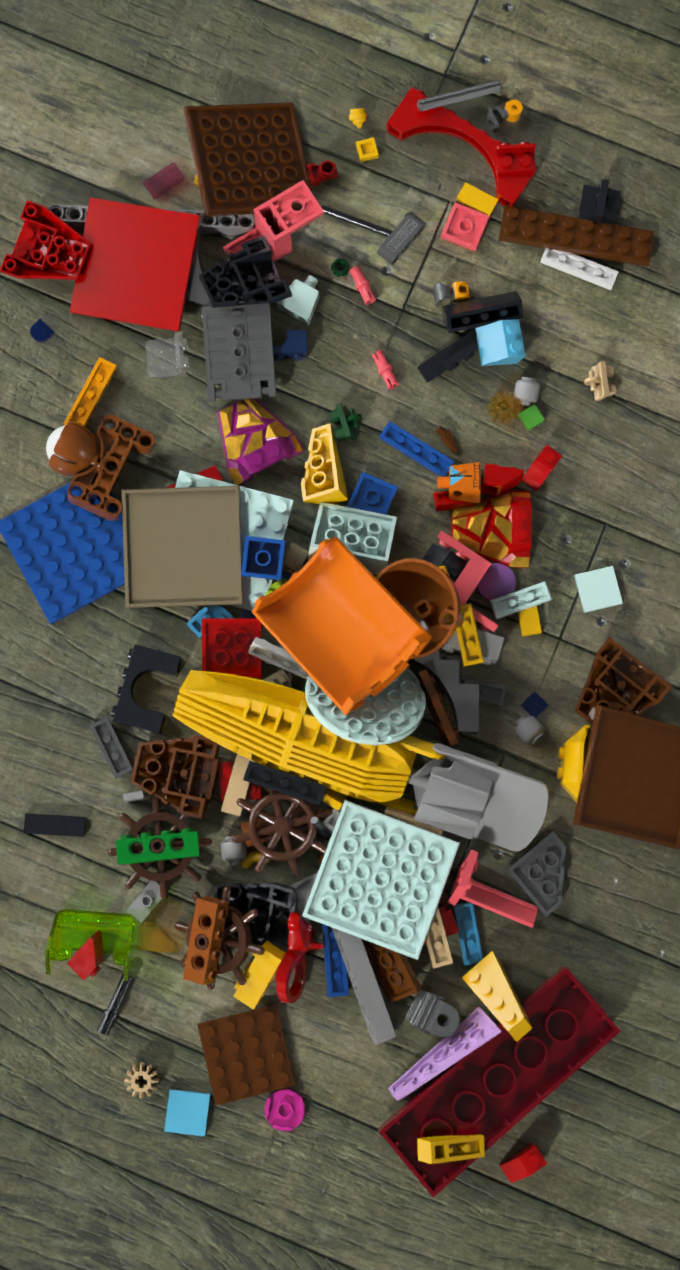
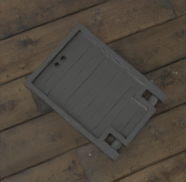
(239, 351)

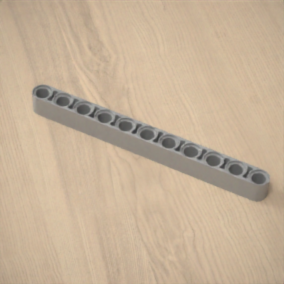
(215, 228)

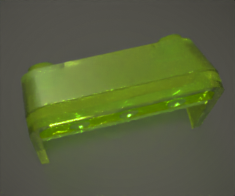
(75, 927)

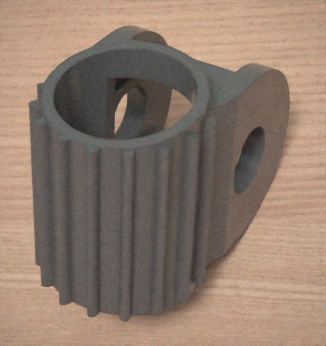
(425, 1011)

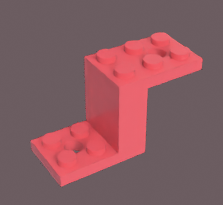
(278, 220)
(470, 577)

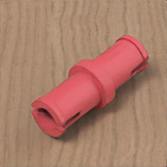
(362, 285)
(385, 369)

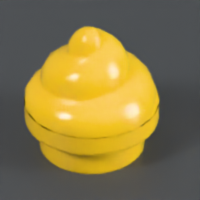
(358, 116)

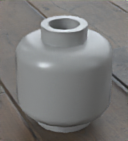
(526, 391)
(530, 730)
(233, 851)

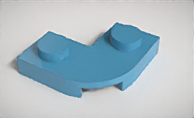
(209, 611)

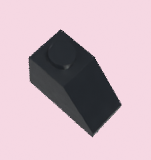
(441, 556)

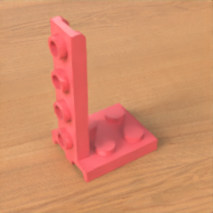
(487, 897)

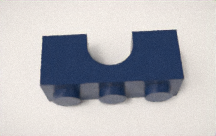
(294, 347)

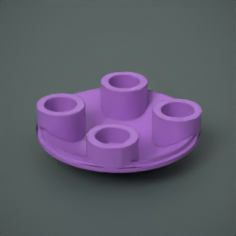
(497, 582)

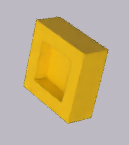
(367, 149)

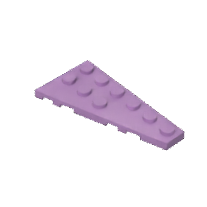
(470, 1035)

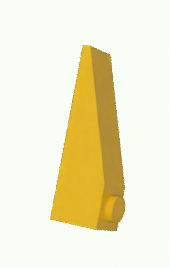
(323, 472)

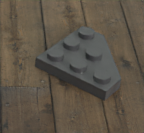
(542, 873)

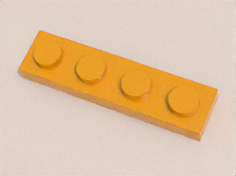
(91, 392)

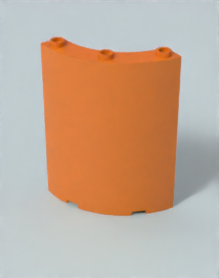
(342, 626)

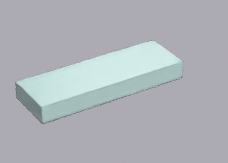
(520, 600)

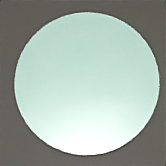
(381, 719)

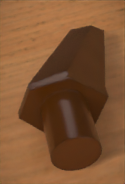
(447, 438)

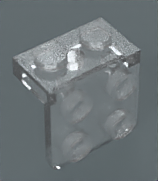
(167, 357)

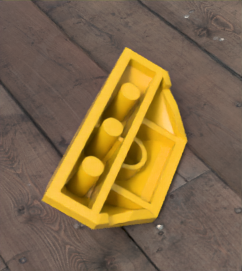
(573, 759)

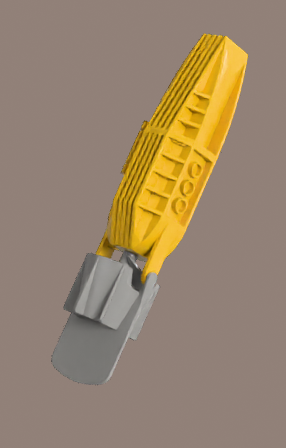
(281, 732)

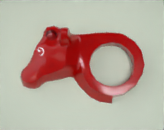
(299, 943)

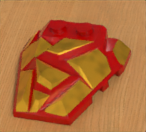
(497, 528)

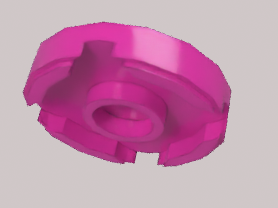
(284, 1109)

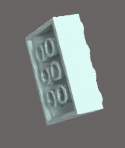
(361, 531)

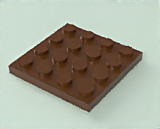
(246, 1054)

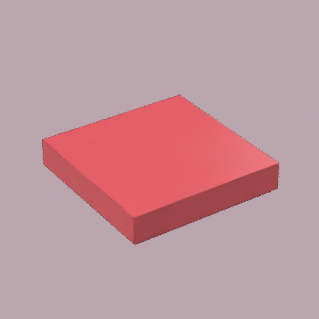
(465, 227)

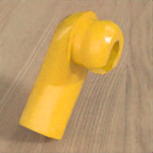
(253, 856)

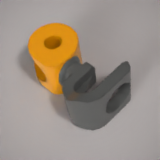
(511, 111)
(458, 291)

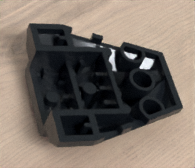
(245, 278)
(274, 905)

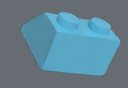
(500, 343)

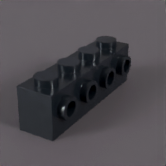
(482, 311)

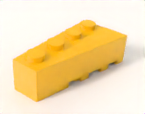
(494, 989)

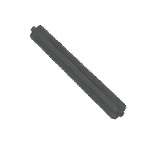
(458, 95)

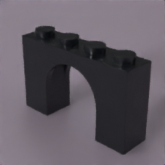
(141, 662)

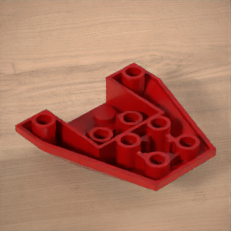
(45, 247)

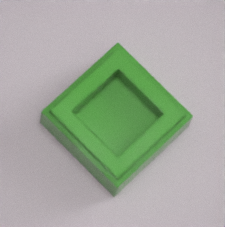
(531, 417)

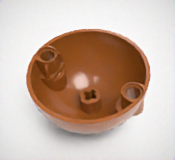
(423, 585)

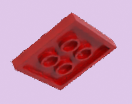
(227, 646)

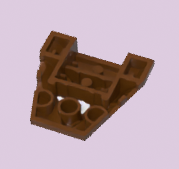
(619, 683)
(179, 772)

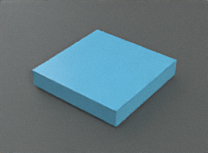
(187, 1112)

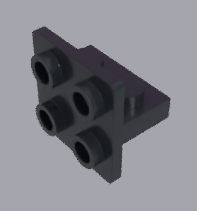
(599, 203)

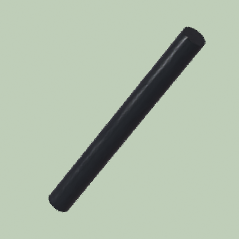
(356, 221)

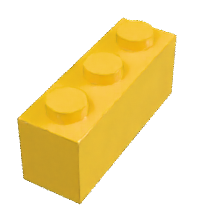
(259, 975)

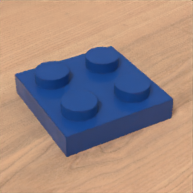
(372, 494)

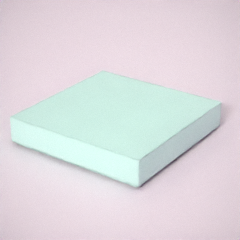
(598, 589)

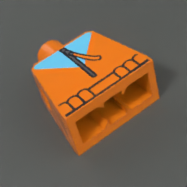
(462, 482)

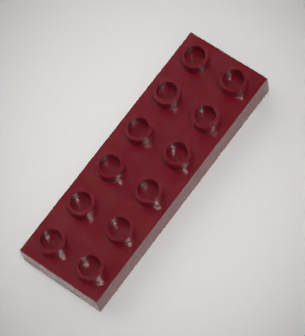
(502, 1077)

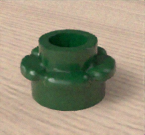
(340, 263)

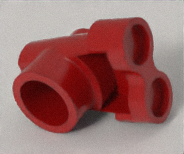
(317, 172)

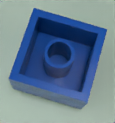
(264, 558)

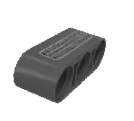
(401, 238)

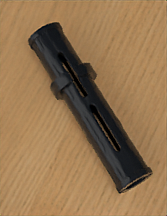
(116, 1003)

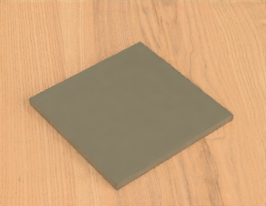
(182, 546)

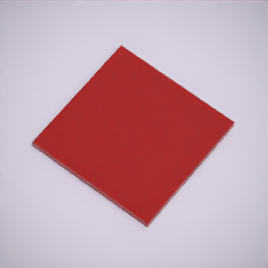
(136, 264)

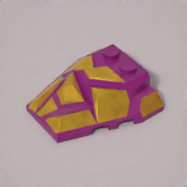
(254, 439)

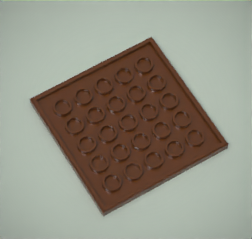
(245, 155)

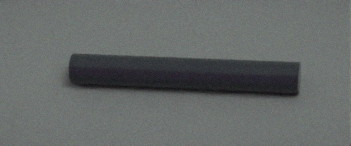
(321, 828)

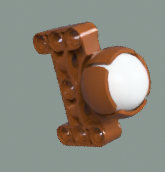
(76, 453)

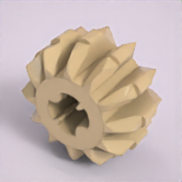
(147, 1075)

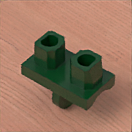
(347, 430)

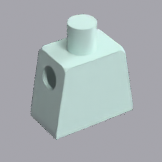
(303, 300)

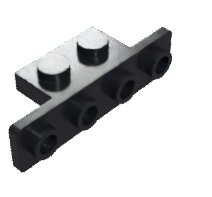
(449, 357)

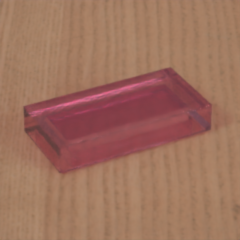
(163, 180)

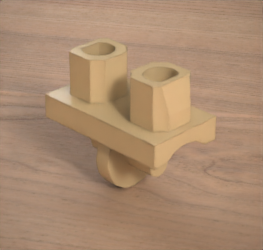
(598, 381)

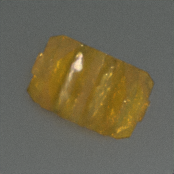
(496, 409)

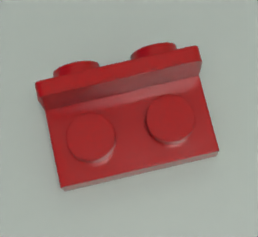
(515, 158)

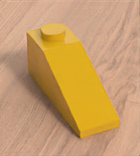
(450, 1148)

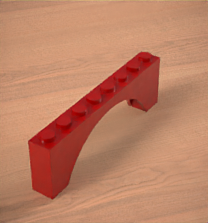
(410, 121)

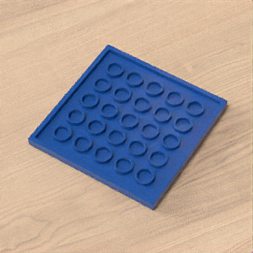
(66, 552)

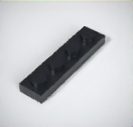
(284, 783)

